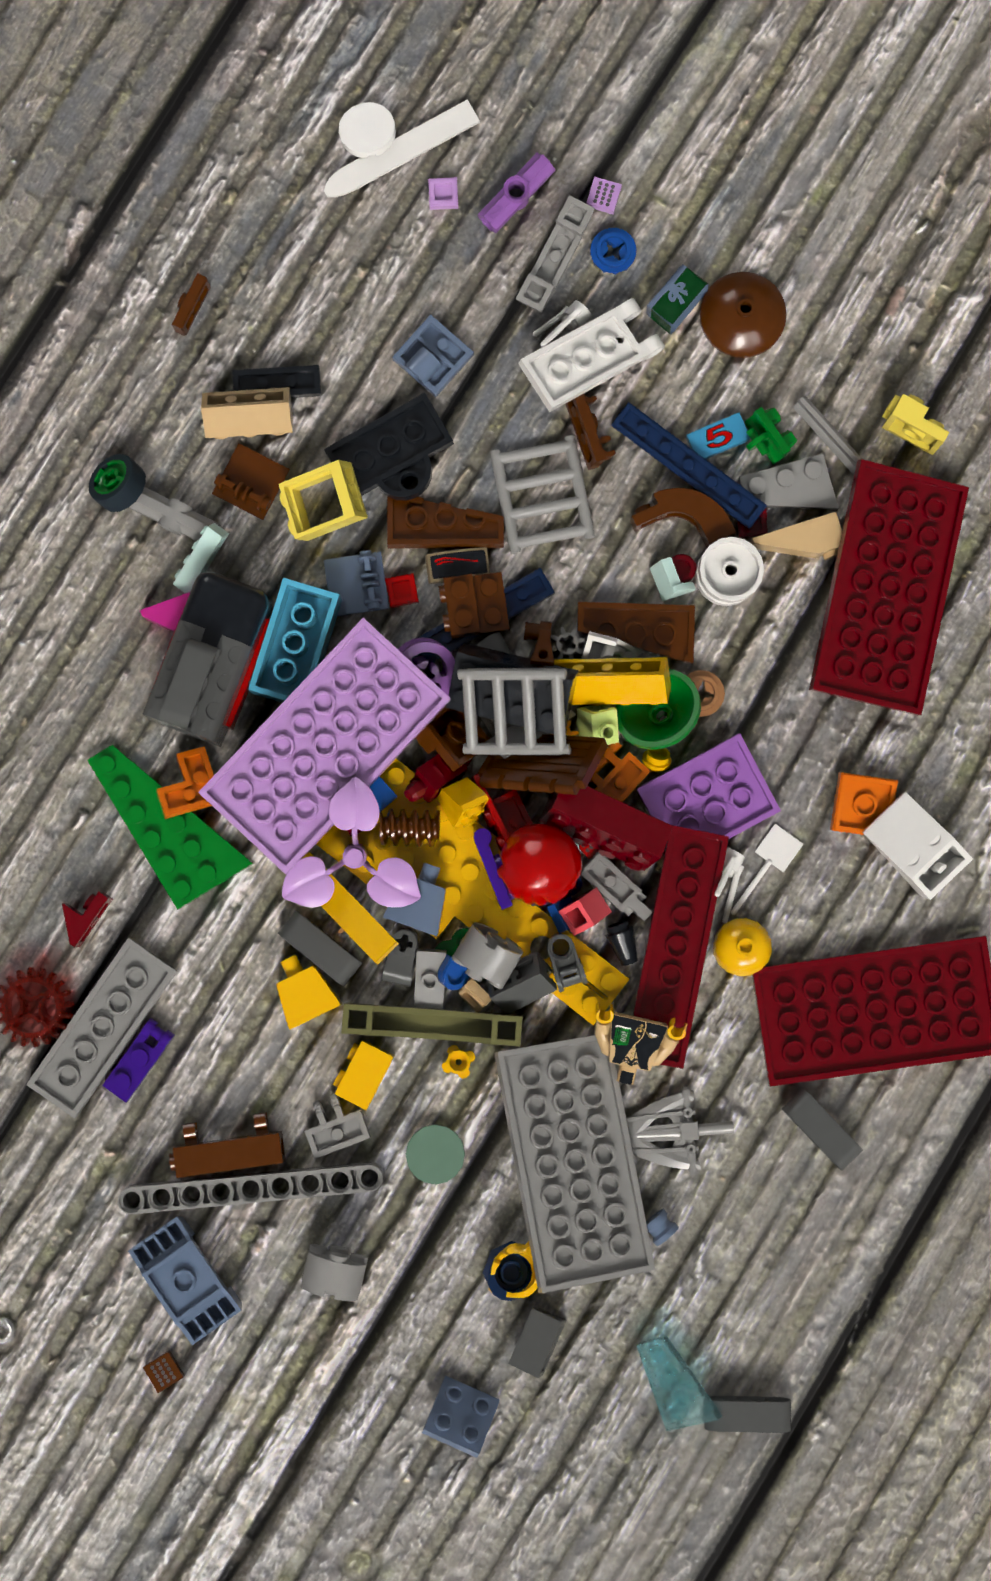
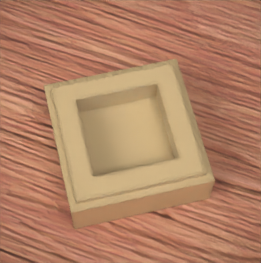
(474, 995)

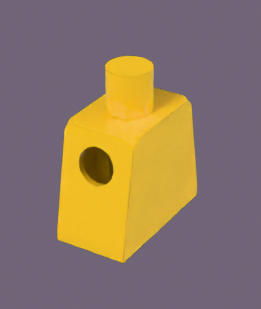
(304, 993)

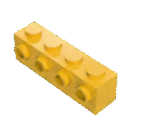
(620, 680)

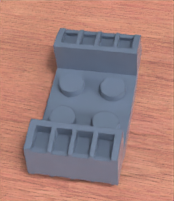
(185, 1280)

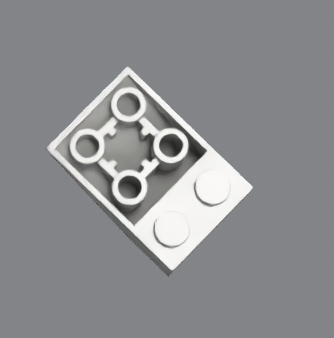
(917, 846)

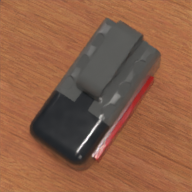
(210, 658)

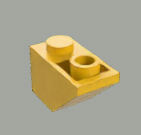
(463, 802)

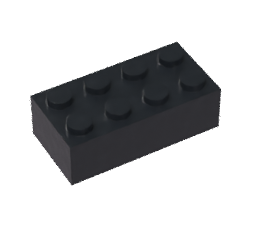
(480, 657)

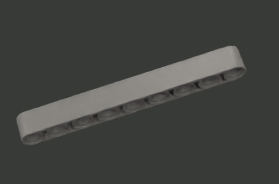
(238, 1195)

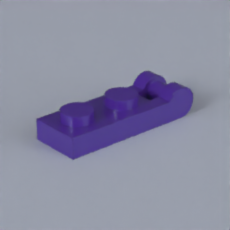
(491, 863)
(138, 1061)

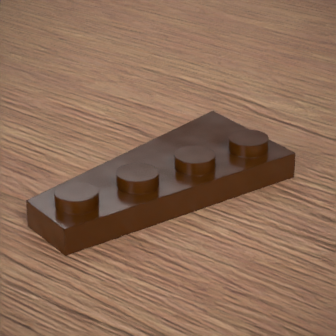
(436, 525)
(648, 627)

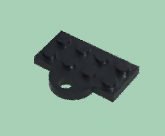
(394, 449)

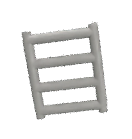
(573, 473)
(526, 676)

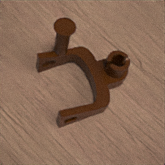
(542, 634)

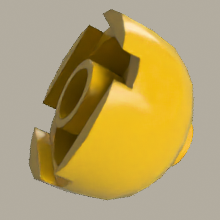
(742, 947)

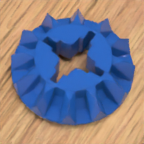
(616, 238)

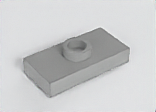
(428, 989)

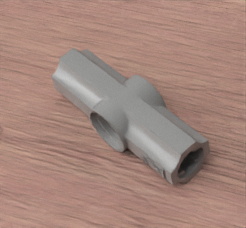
(171, 514)

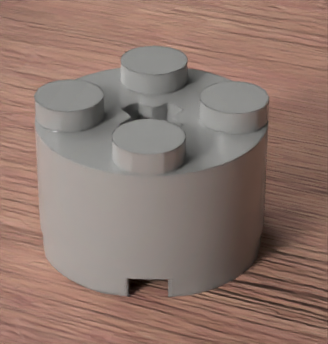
(487, 955)
(333, 1272)

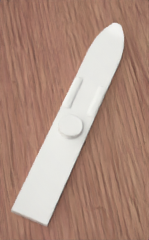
(402, 150)

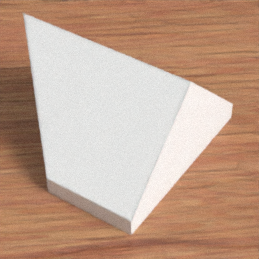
(603, 646)

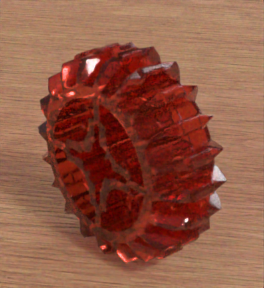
(24, 997)

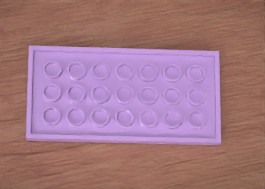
(335, 726)

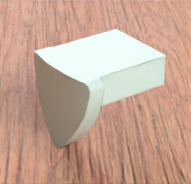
(668, 580)

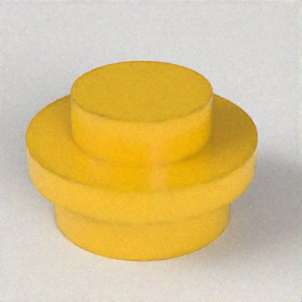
(657, 759)

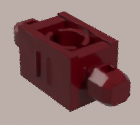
(432, 778)

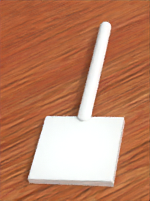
(777, 849)

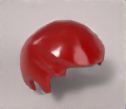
(540, 864)

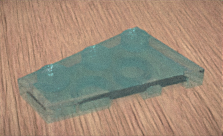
(674, 1386)

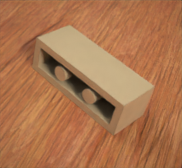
(247, 413)

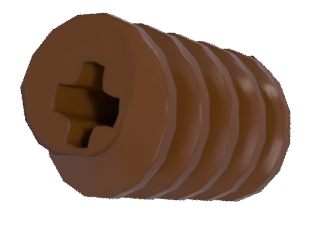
(409, 828)

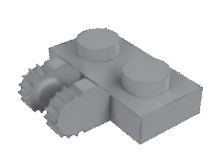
(338, 1132)

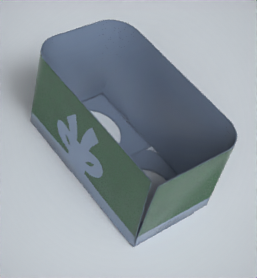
(677, 299)

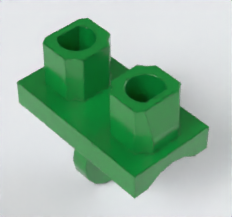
(766, 436)

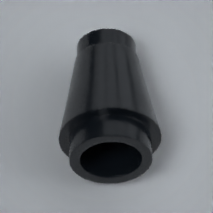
(622, 941)

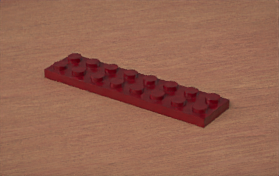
(680, 931)

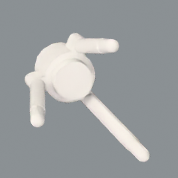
(571, 317)
(734, 868)

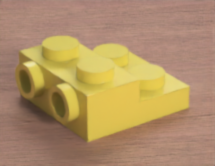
(906, 420)

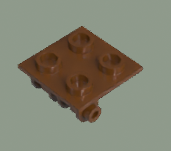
(250, 481)

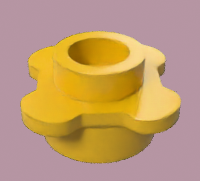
(450, 1064)

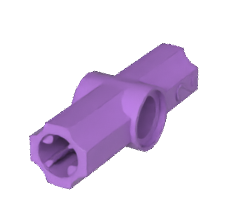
(528, 180)

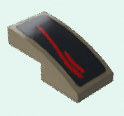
(456, 563)

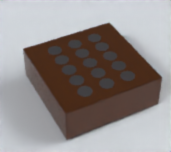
(163, 1371)

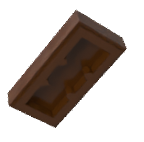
(190, 304)

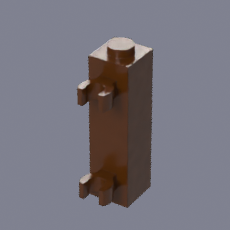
(229, 1153)

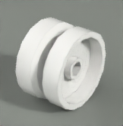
(746, 571)

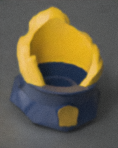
(510, 1271)

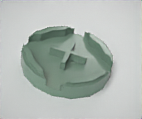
(435, 1154)

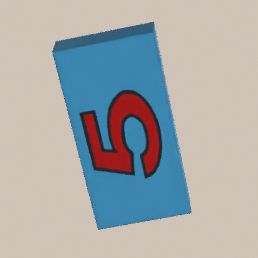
(718, 436)

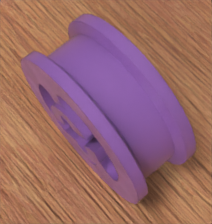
(420, 645)

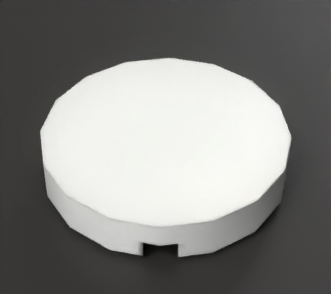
(367, 129)

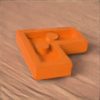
(184, 796)

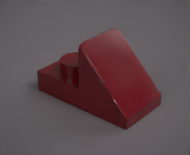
(81, 924)

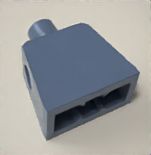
(427, 911)

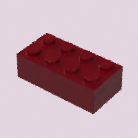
(608, 826)

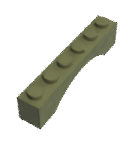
(432, 1024)

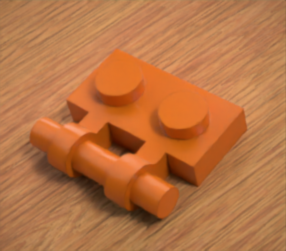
(623, 778)

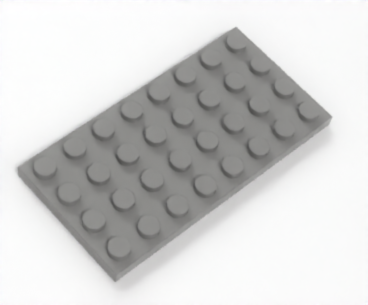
(573, 1164)

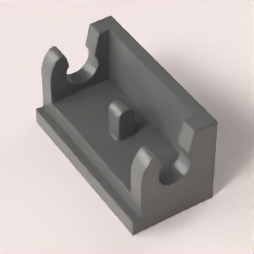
(525, 985)
(537, 1342)

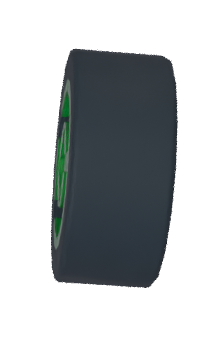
(117, 483)

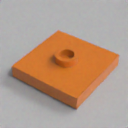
(860, 801)

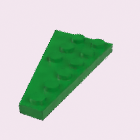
(180, 849)

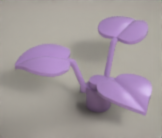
(392, 883)

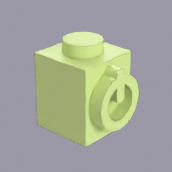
(598, 722)

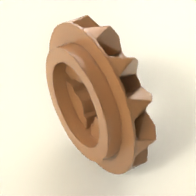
(712, 686)

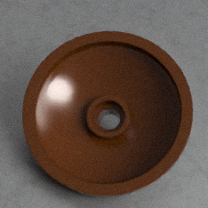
(739, 332)

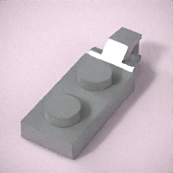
(615, 886)

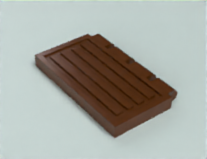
(546, 772)

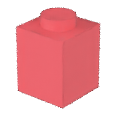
(585, 911)

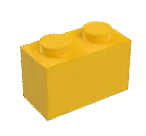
(363, 1074)

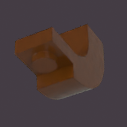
(689, 505)

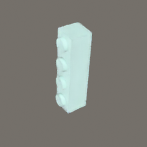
(201, 556)

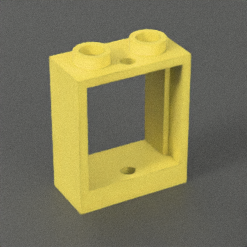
(347, 492)

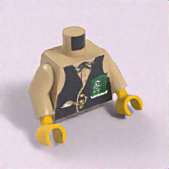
(634, 1041)

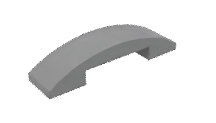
(556, 254)

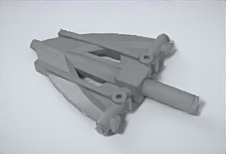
(682, 1131)

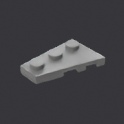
(793, 485)

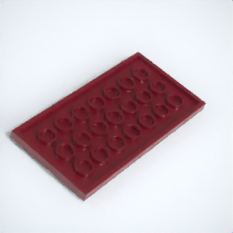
(889, 587)
(875, 1010)

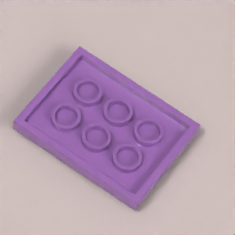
(712, 792)

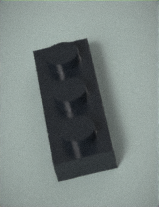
(302, 380)

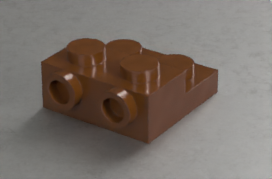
(474, 605)
(447, 735)

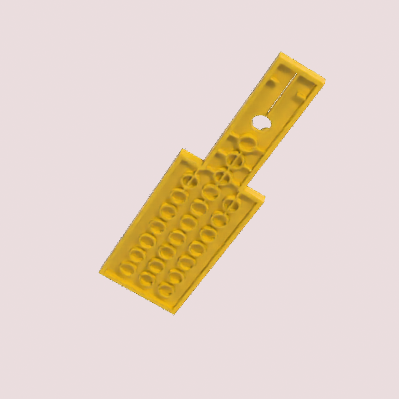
(471, 894)

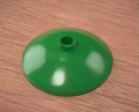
(642, 724)

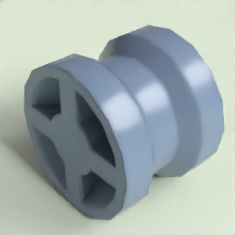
(661, 1227)

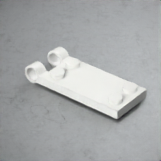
(588, 356)

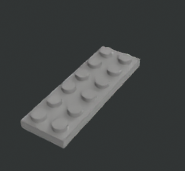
(102, 1028)

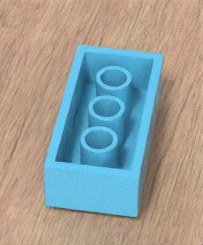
(294, 639)

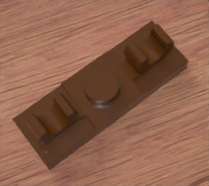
(586, 428)

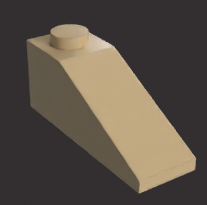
(806, 539)

